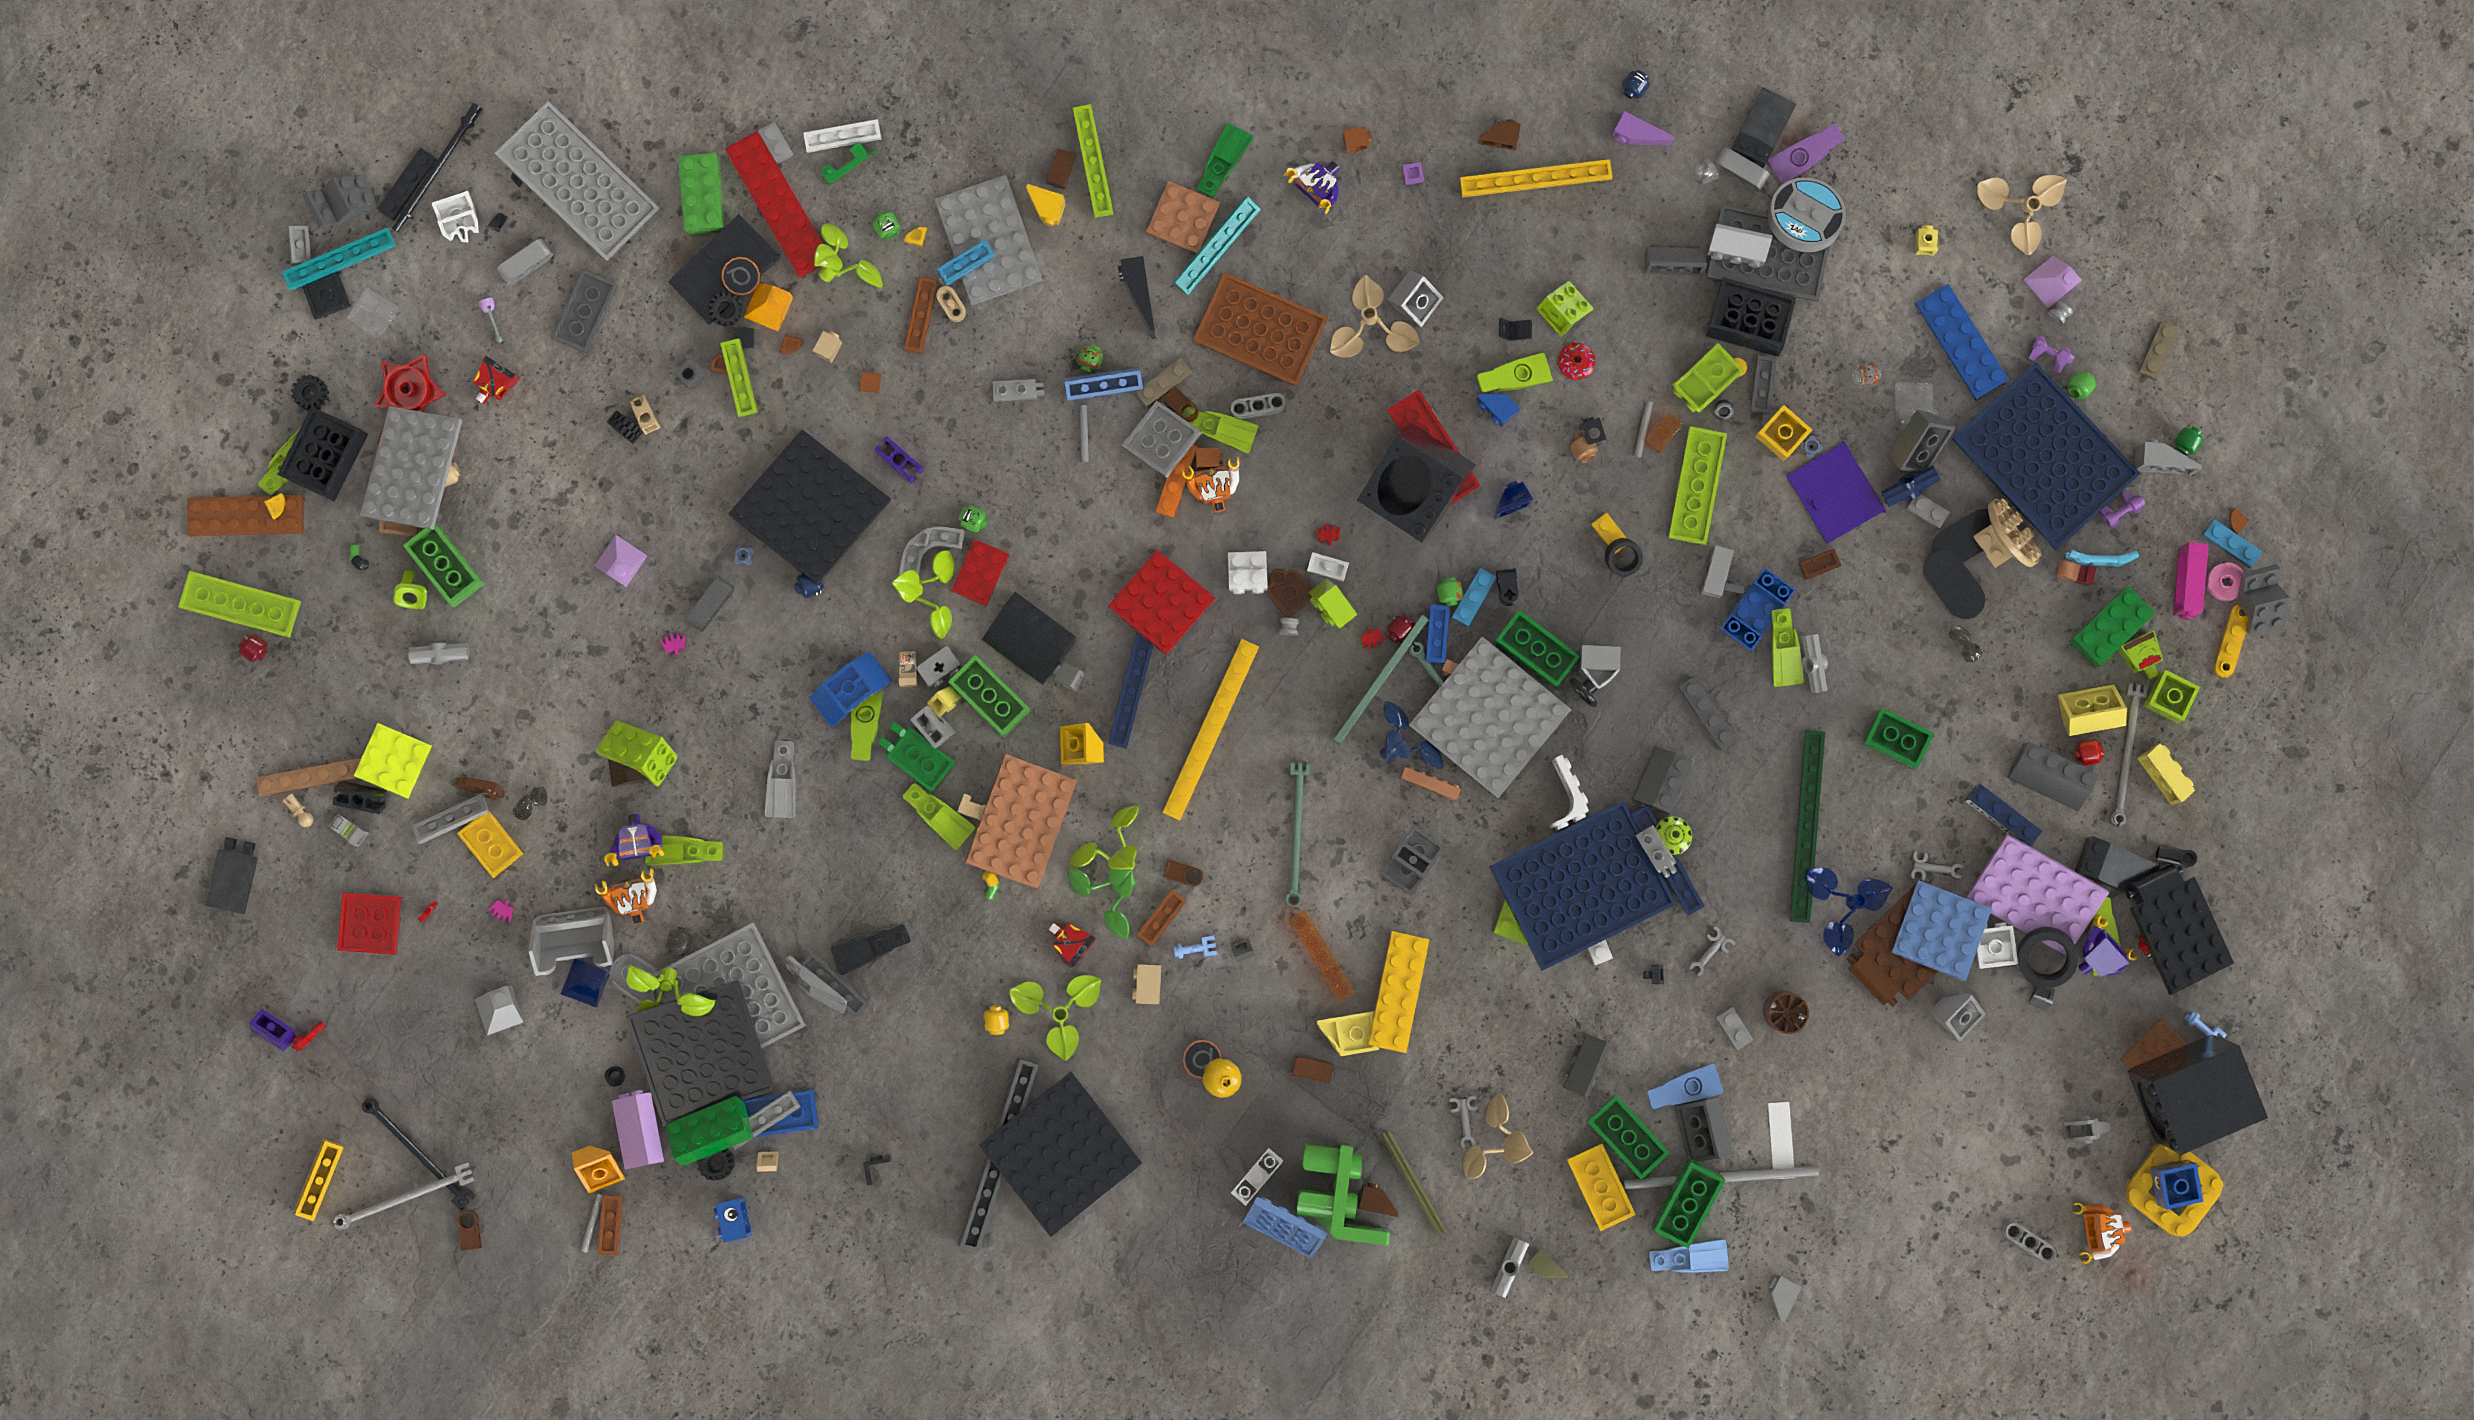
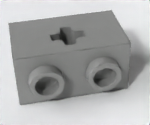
(928, 667)
(933, 728)

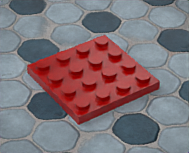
(1161, 602)

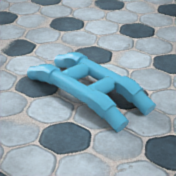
(2100, 560)

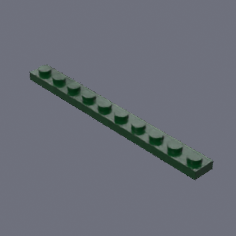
(1807, 824)

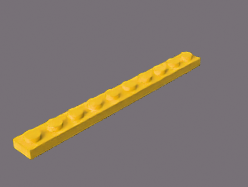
(1210, 729)

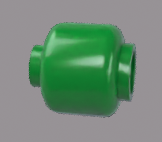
(2189, 440)

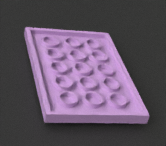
(2036, 892)

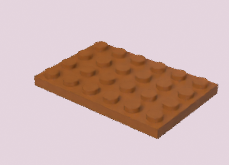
(1260, 329)

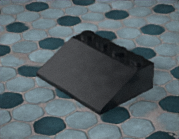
(1751, 317)
(322, 454)
(1029, 638)

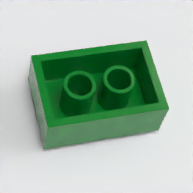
(1897, 738)

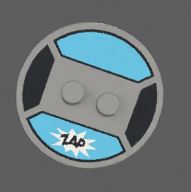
(1806, 214)

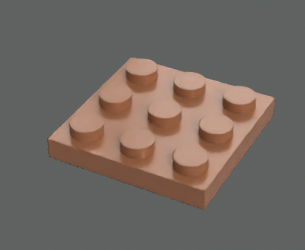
(1183, 217)

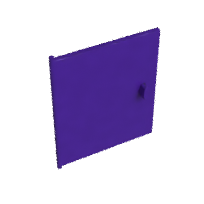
(1837, 491)

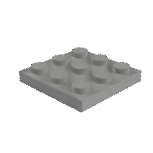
(1161, 439)

